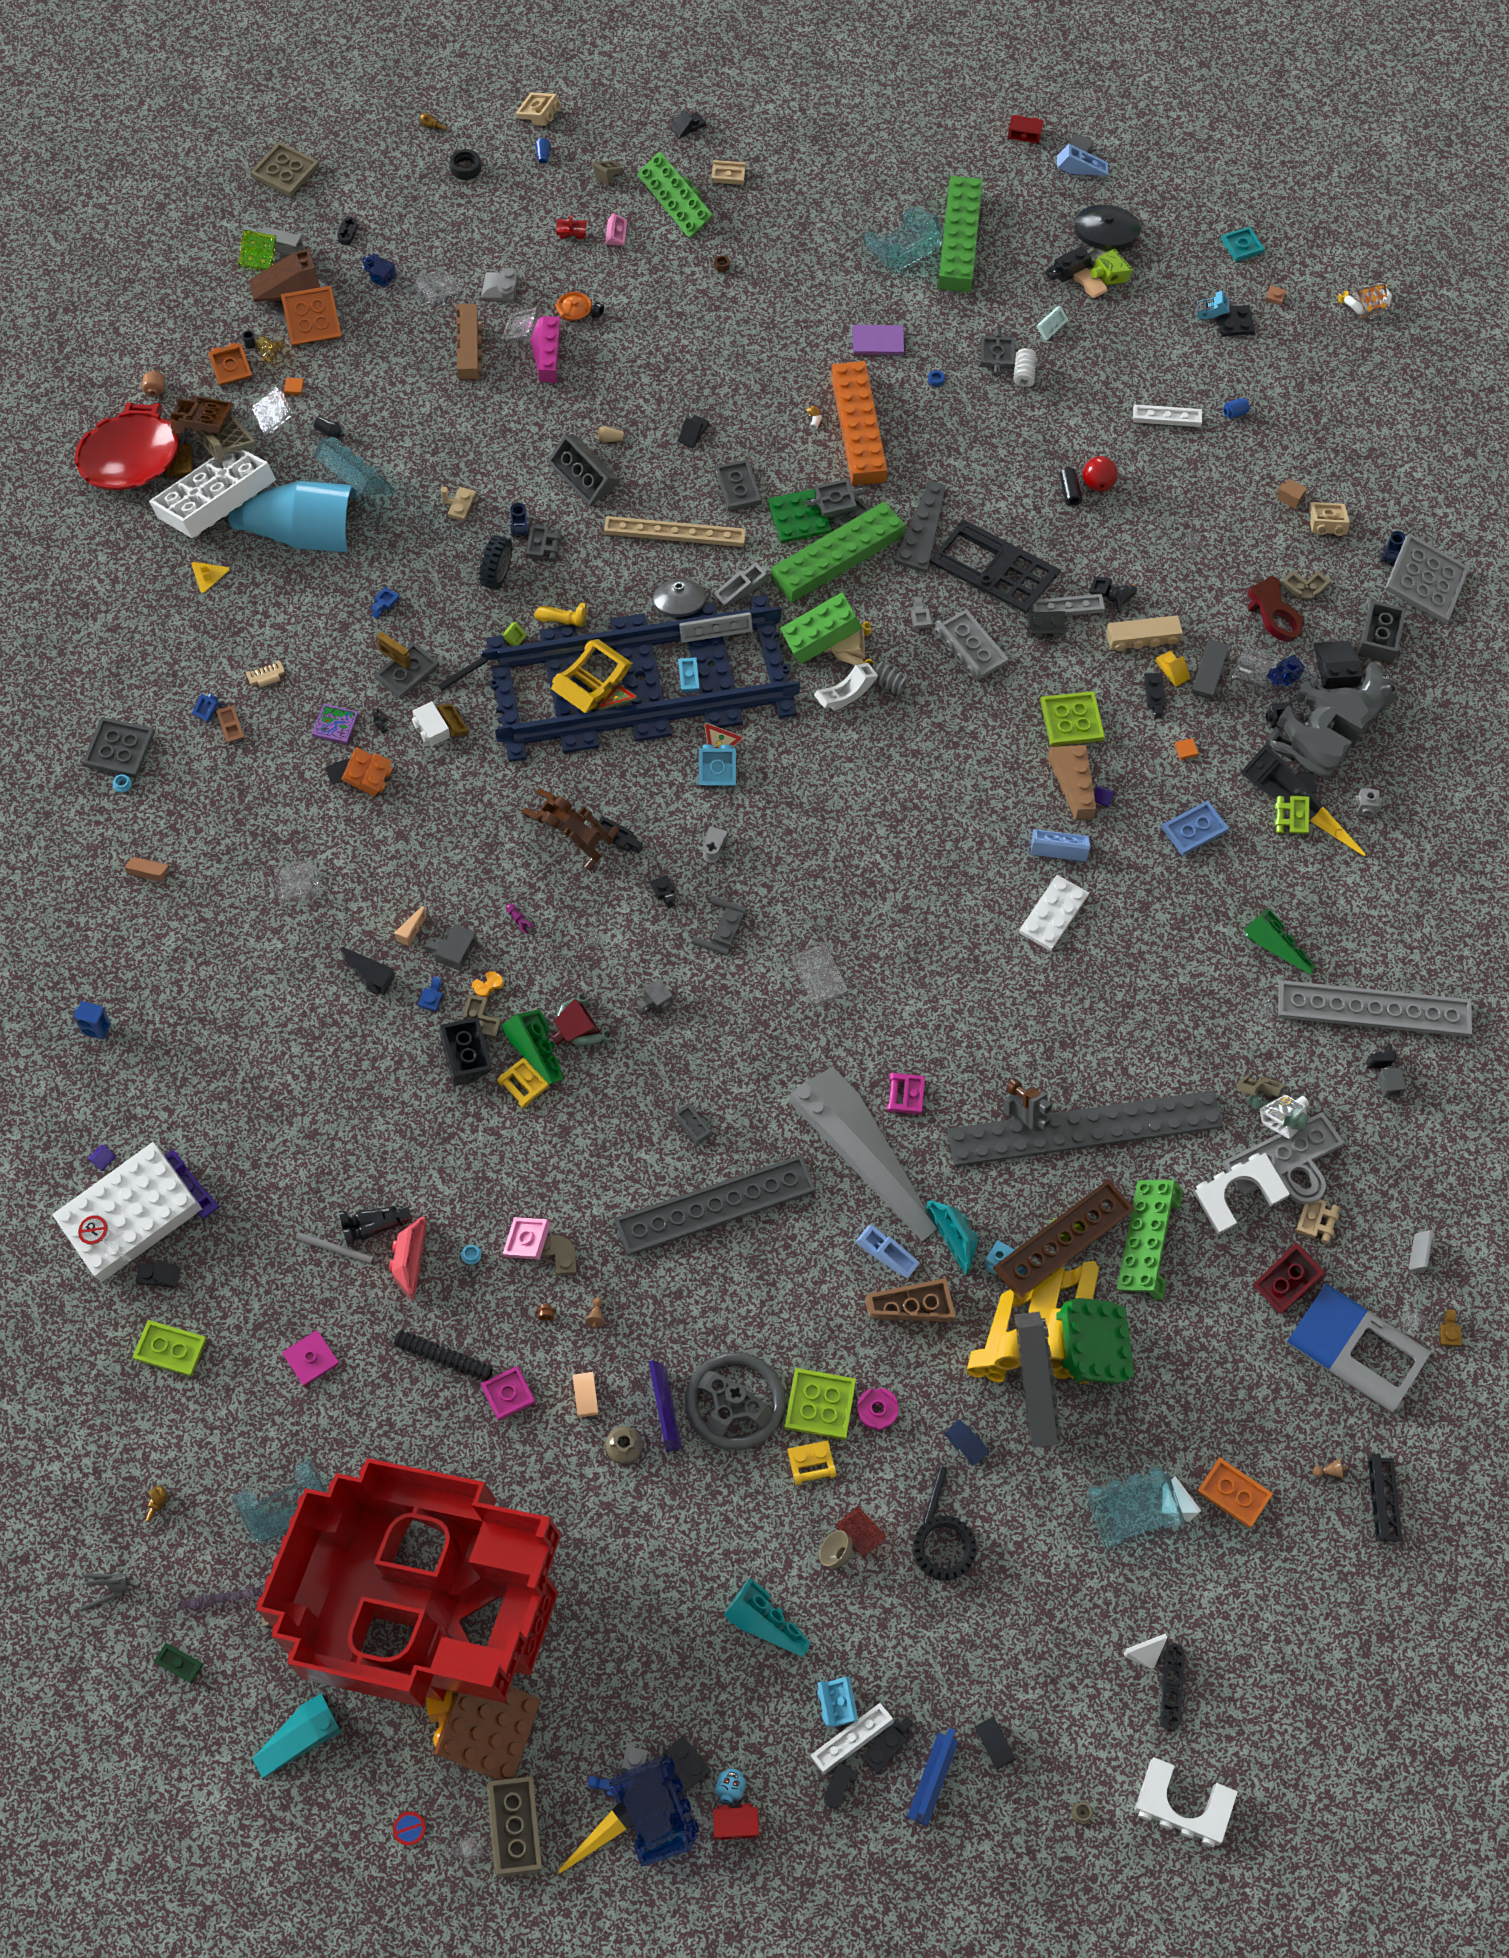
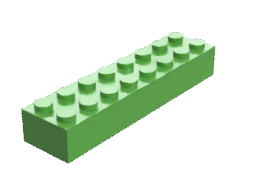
(960, 234)
(837, 552)

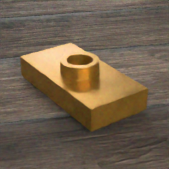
(452, 720)

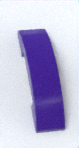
(203, 1198)

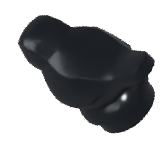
(1121, 594)

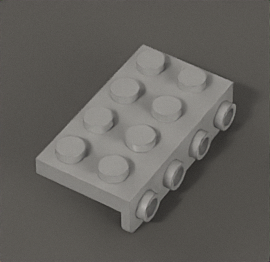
(970, 645)

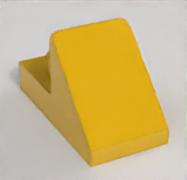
(1174, 668)

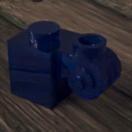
(380, 270)
(1287, 671)

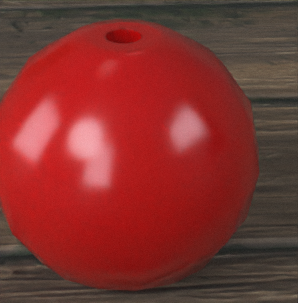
(1100, 474)

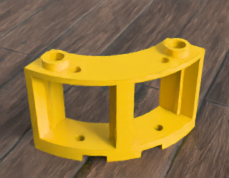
(577, 695)

